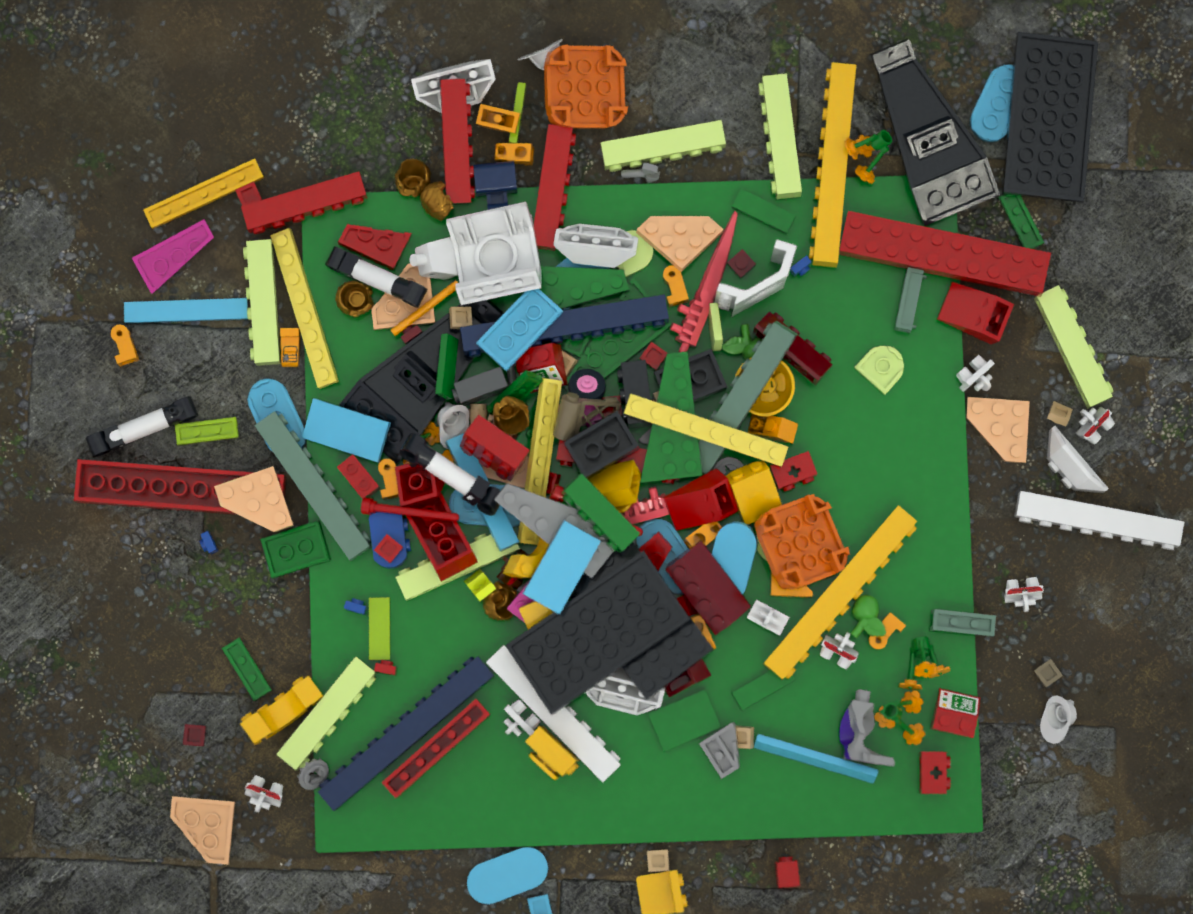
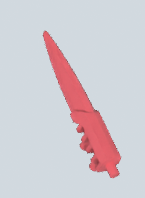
(699, 306)
(647, 509)

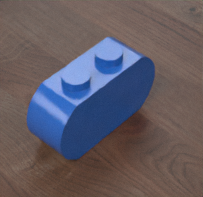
(395, 527)

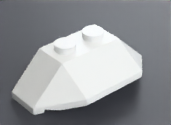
(476, 73)
(595, 245)
(1071, 466)
(621, 694)

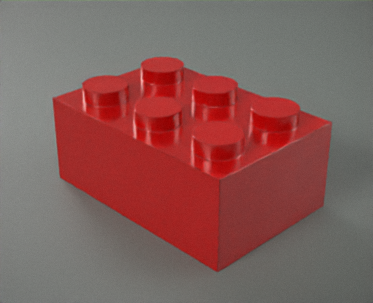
(494, 448)

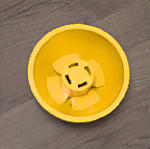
(775, 398)

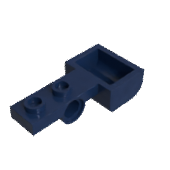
(495, 182)

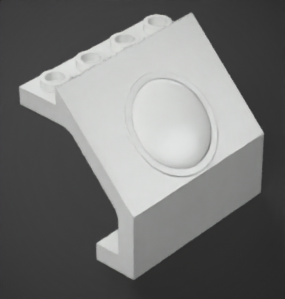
(495, 253)
(739, 300)

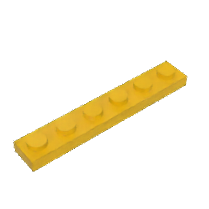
(203, 193)

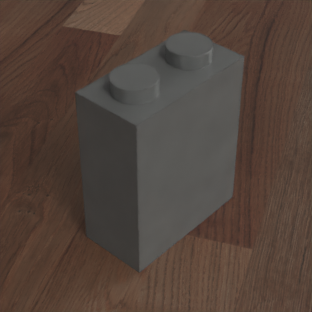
(479, 387)

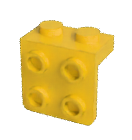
(661, 893)

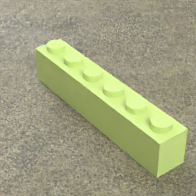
(781, 136)
(663, 145)
(263, 302)
(1073, 347)
(424, 577)
(326, 714)

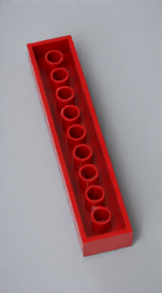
(945, 253)
(153, 486)

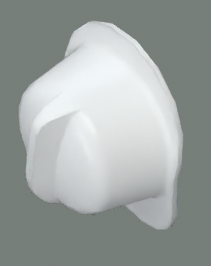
(539, 57)
(452, 421)
(1057, 718)

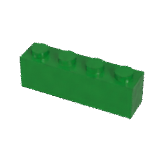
(600, 513)

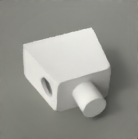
(436, 259)

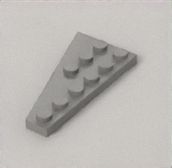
(545, 518)

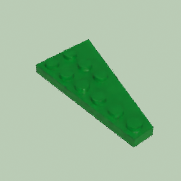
(577, 286)
(610, 350)
(668, 451)

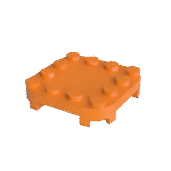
(585, 87)
(801, 542)

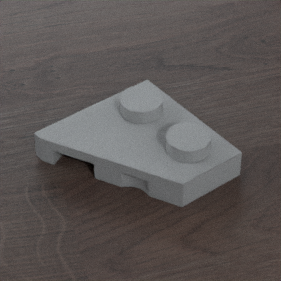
(723, 750)

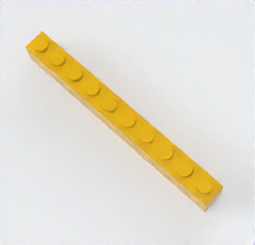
(834, 165)
(840, 592)

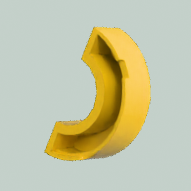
(524, 566)
(283, 712)

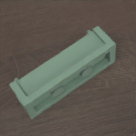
(909, 300)
(963, 622)

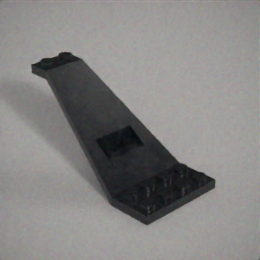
(946, 172)
(400, 398)

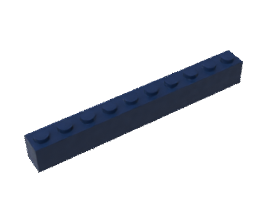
(586, 321)
(405, 733)

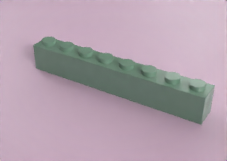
(748, 387)
(312, 485)

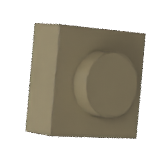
(1047, 673)

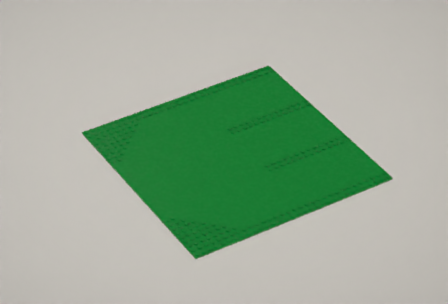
(867, 459)

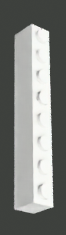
(1099, 519)
(562, 723)

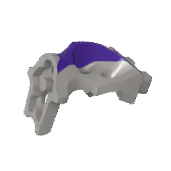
(855, 726)

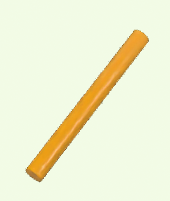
(424, 308)

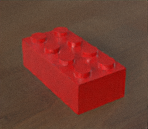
(442, 540)

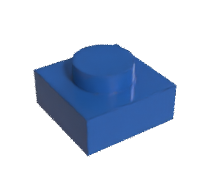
(801, 267)
(208, 543)
(355, 606)

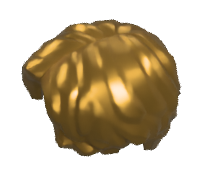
(412, 177)
(435, 201)
(354, 298)
(511, 415)
(497, 602)

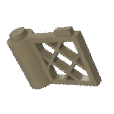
(572, 411)

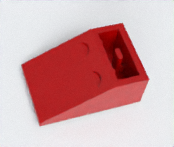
(975, 312)
(701, 501)

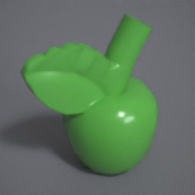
(742, 344)
(866, 612)

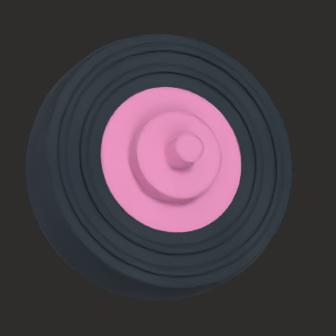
(587, 384)

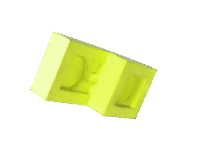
(479, 585)

